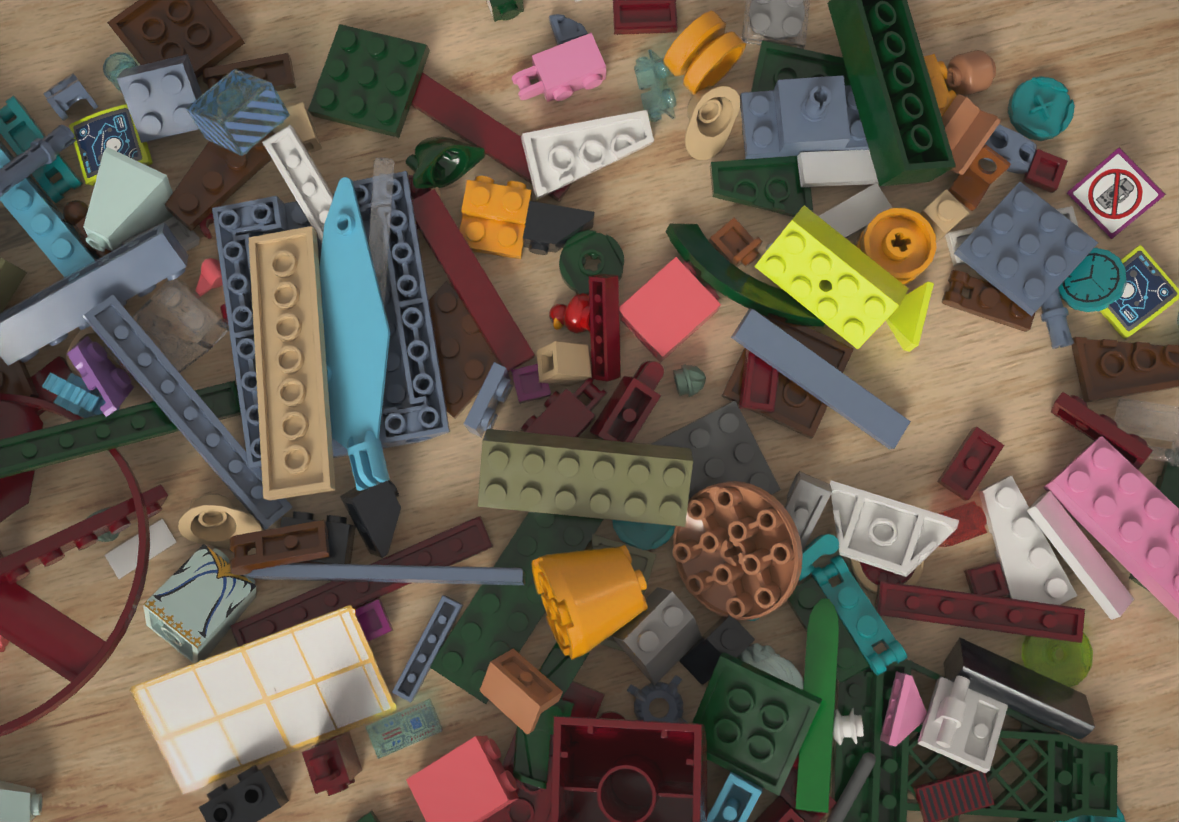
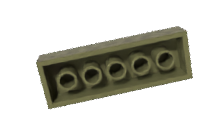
(585, 477)

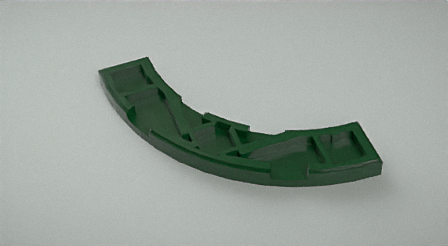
(732, 281)

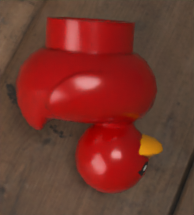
(574, 315)

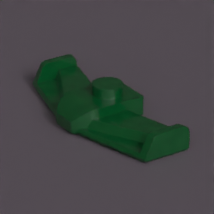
(533, 749)

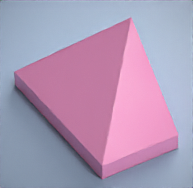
(904, 710)

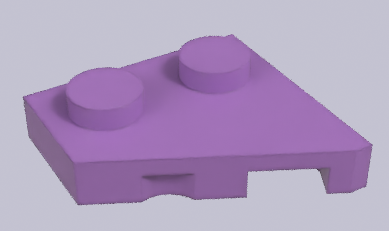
(100, 372)

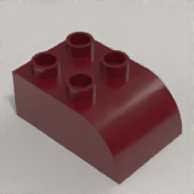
(628, 771)

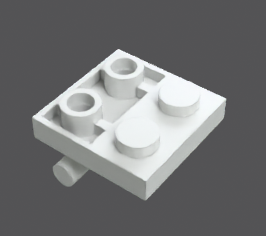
(963, 723)

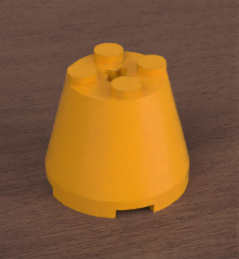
(588, 595)

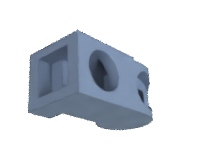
(1013, 148)

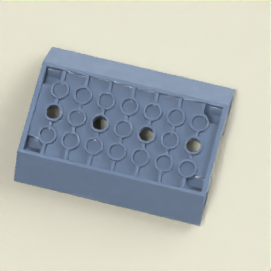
(413, 383)

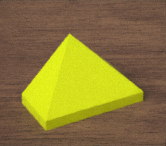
(910, 316)

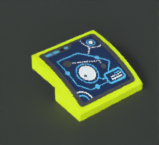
(107, 129)
(1145, 295)

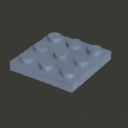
(1025, 248)

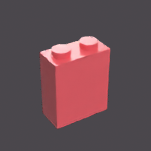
(669, 308)
(464, 784)

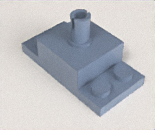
(801, 118)

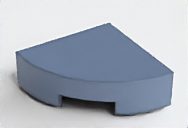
(565, 28)

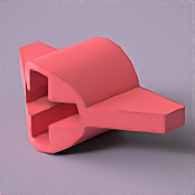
(209, 277)

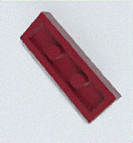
(1078, 415)

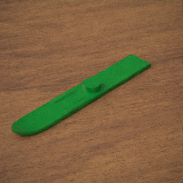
(820, 681)

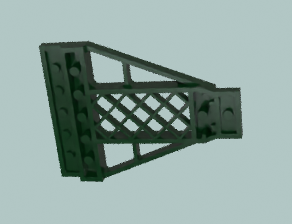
(1070, 780)

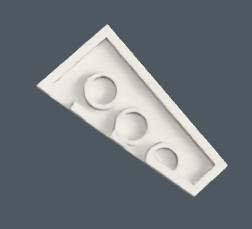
(578, 149)
(1022, 548)

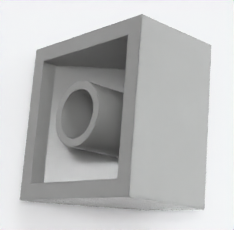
(659, 634)

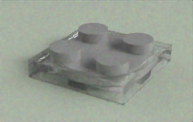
(776, 22)

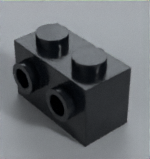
(247, 801)

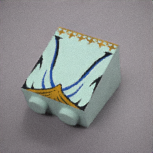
(199, 603)

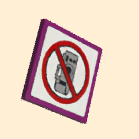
(1116, 193)

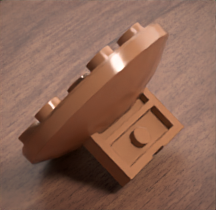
(738, 550)

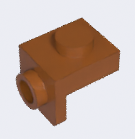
(736, 244)

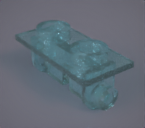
(653, 74)

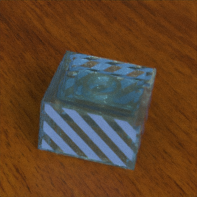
(238, 111)

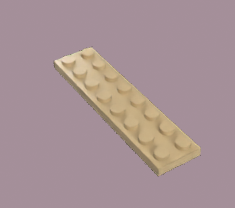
(291, 364)

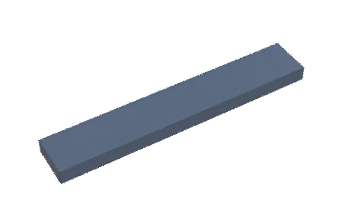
(820, 379)

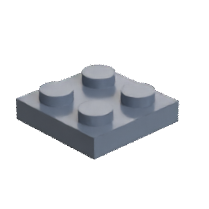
(494, 389)

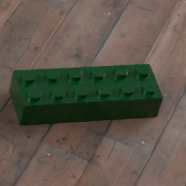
(892, 90)

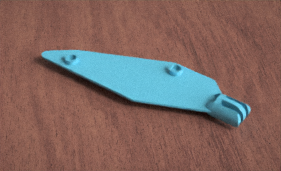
(354, 337)

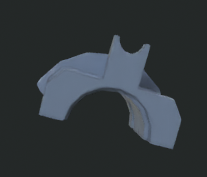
(65, 94)

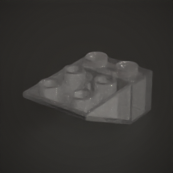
(179, 324)

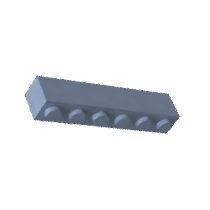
(60, 307)

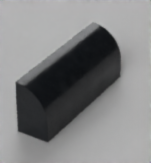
(1021, 689)

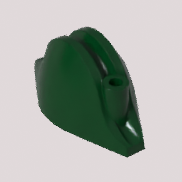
(442, 161)

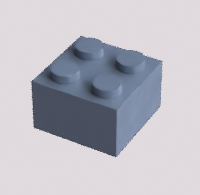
(159, 97)

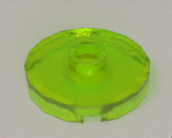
(1075, 665)

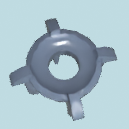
(660, 690)

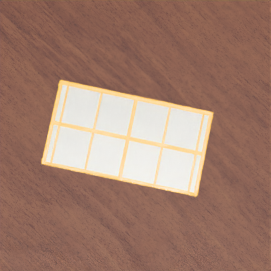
(264, 699)

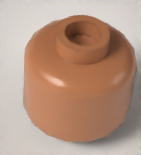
(970, 72)

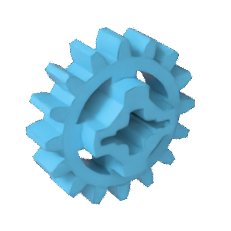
(74, 395)

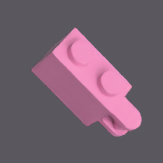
(563, 70)

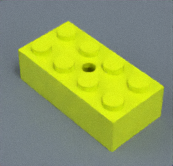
(832, 277)

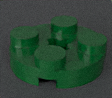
(589, 244)

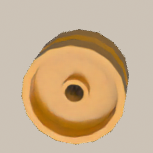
(704, 52)
(899, 243)

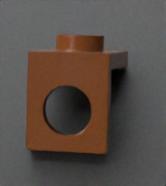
(975, 181)

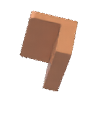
(967, 131)
(519, 689)

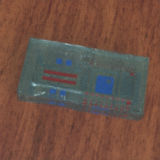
(404, 728)

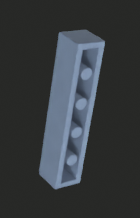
(427, 648)

